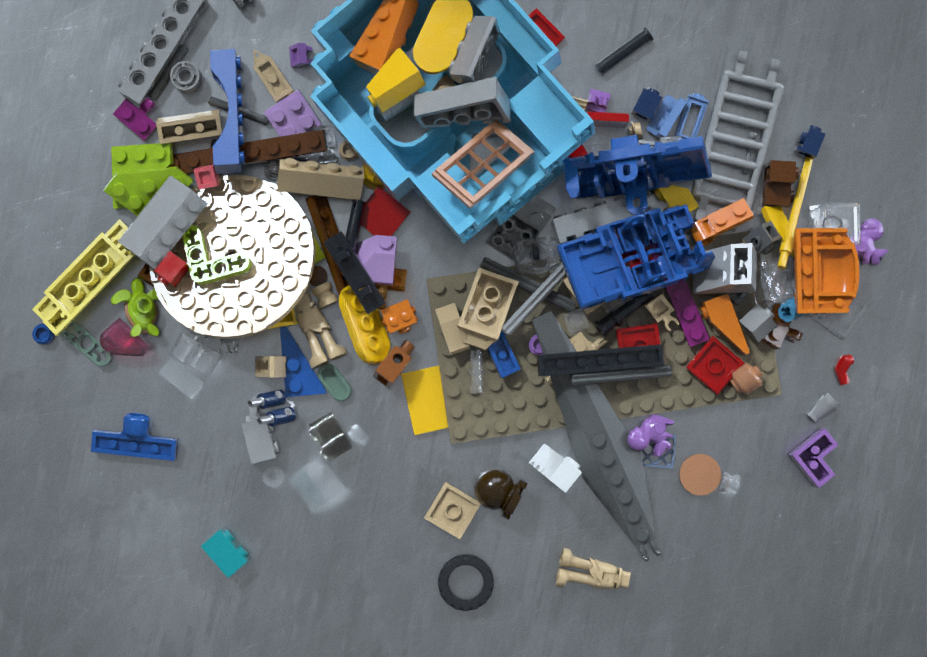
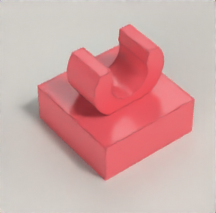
(206, 177)

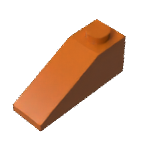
(724, 319)

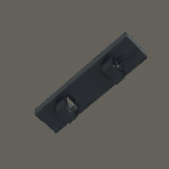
(354, 272)

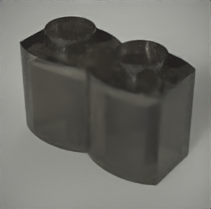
(330, 437)

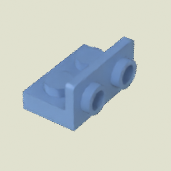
(665, 116)

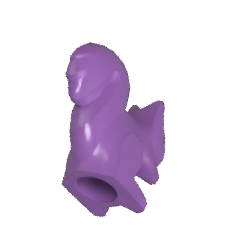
(870, 231)
(651, 430)

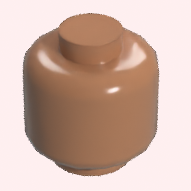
(747, 378)

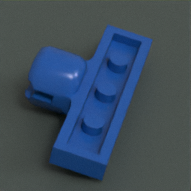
(134, 440)

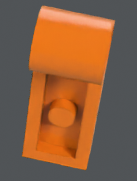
(721, 221)

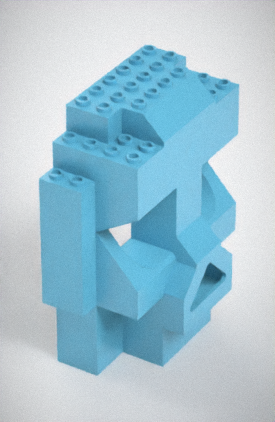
(539, 114)

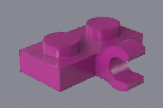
(137, 118)

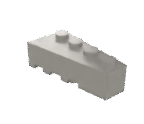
(463, 103)
(587, 220)

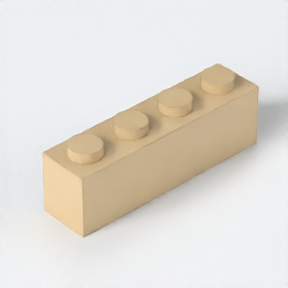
(320, 179)

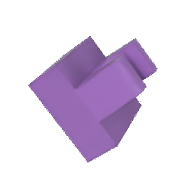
(298, 55)
(597, 101)

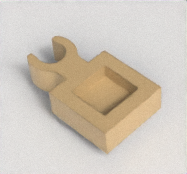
(661, 309)

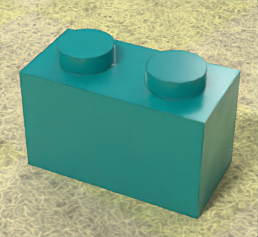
(225, 552)

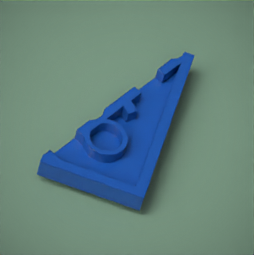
(299, 378)

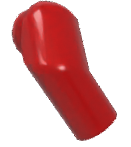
(842, 367)

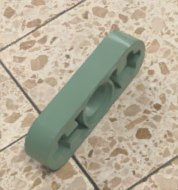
(94, 357)

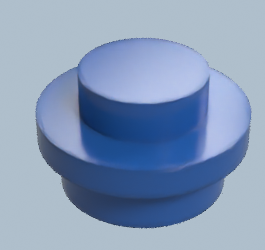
(42, 334)

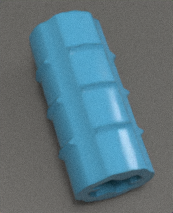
(788, 311)

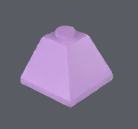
(378, 257)

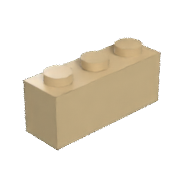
(189, 126)

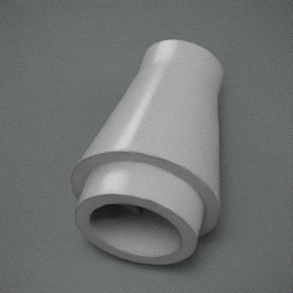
(823, 408)

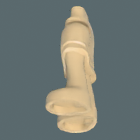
(313, 321)
(601, 574)

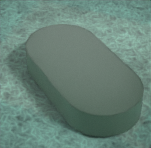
(334, 382)

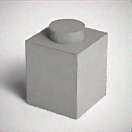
(758, 322)

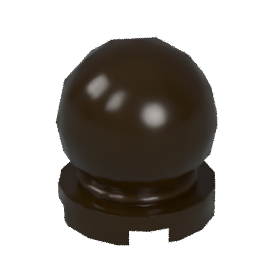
(498, 491)

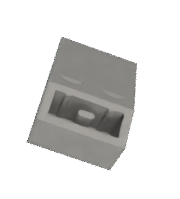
(523, 225)
(730, 272)

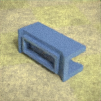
(691, 116)

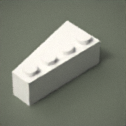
(557, 469)

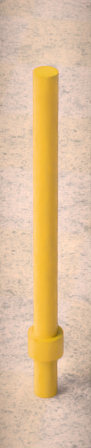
(787, 247)

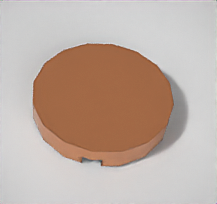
(700, 474)

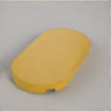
(441, 35)
(365, 329)

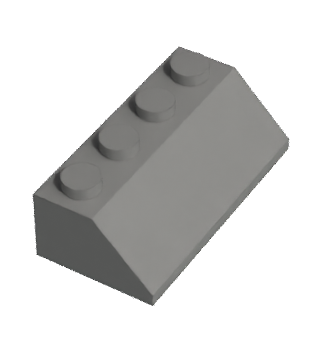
(162, 222)

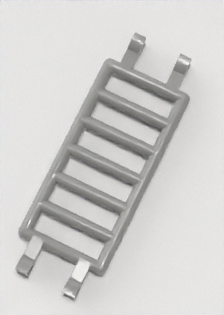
(761, 147)

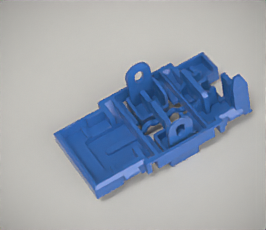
(668, 163)
(600, 272)

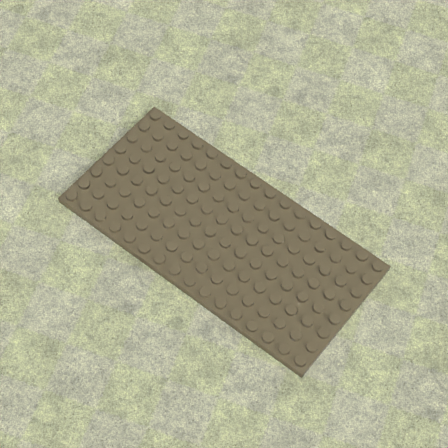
(528, 402)

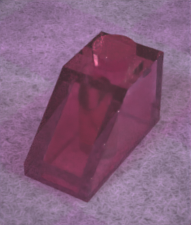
(119, 340)

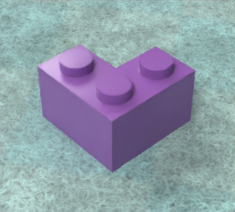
(809, 457)

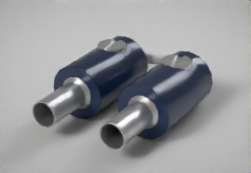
(273, 399)

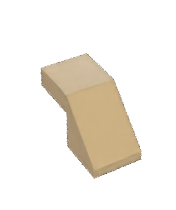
(449, 319)

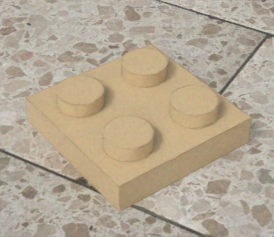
(452, 510)

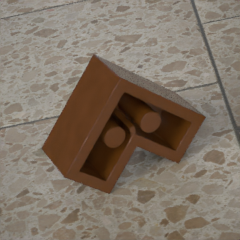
(778, 182)

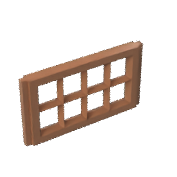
(456, 188)

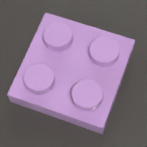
(292, 115)

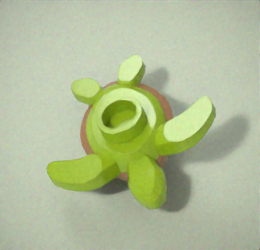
(139, 308)

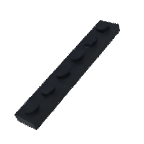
(600, 360)

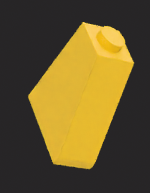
(394, 81)

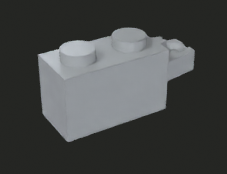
(259, 438)

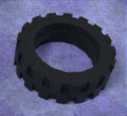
(482, 597)

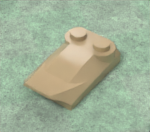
(486, 308)

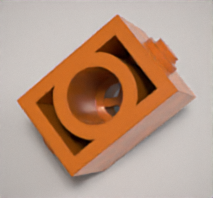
(399, 317)

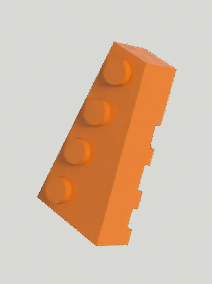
(384, 34)

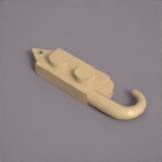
(271, 76)

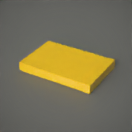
(425, 399)

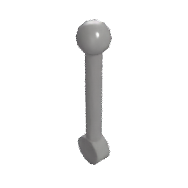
(752, 135)

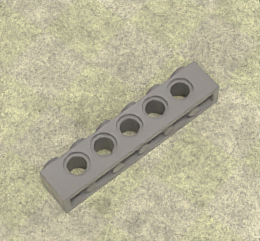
(162, 57)

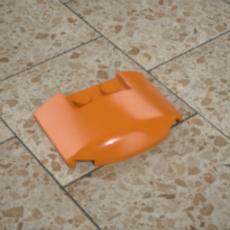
(824, 270)

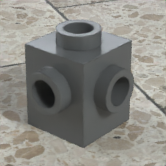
(763, 237)

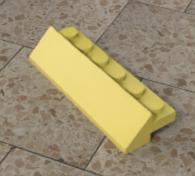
(84, 279)

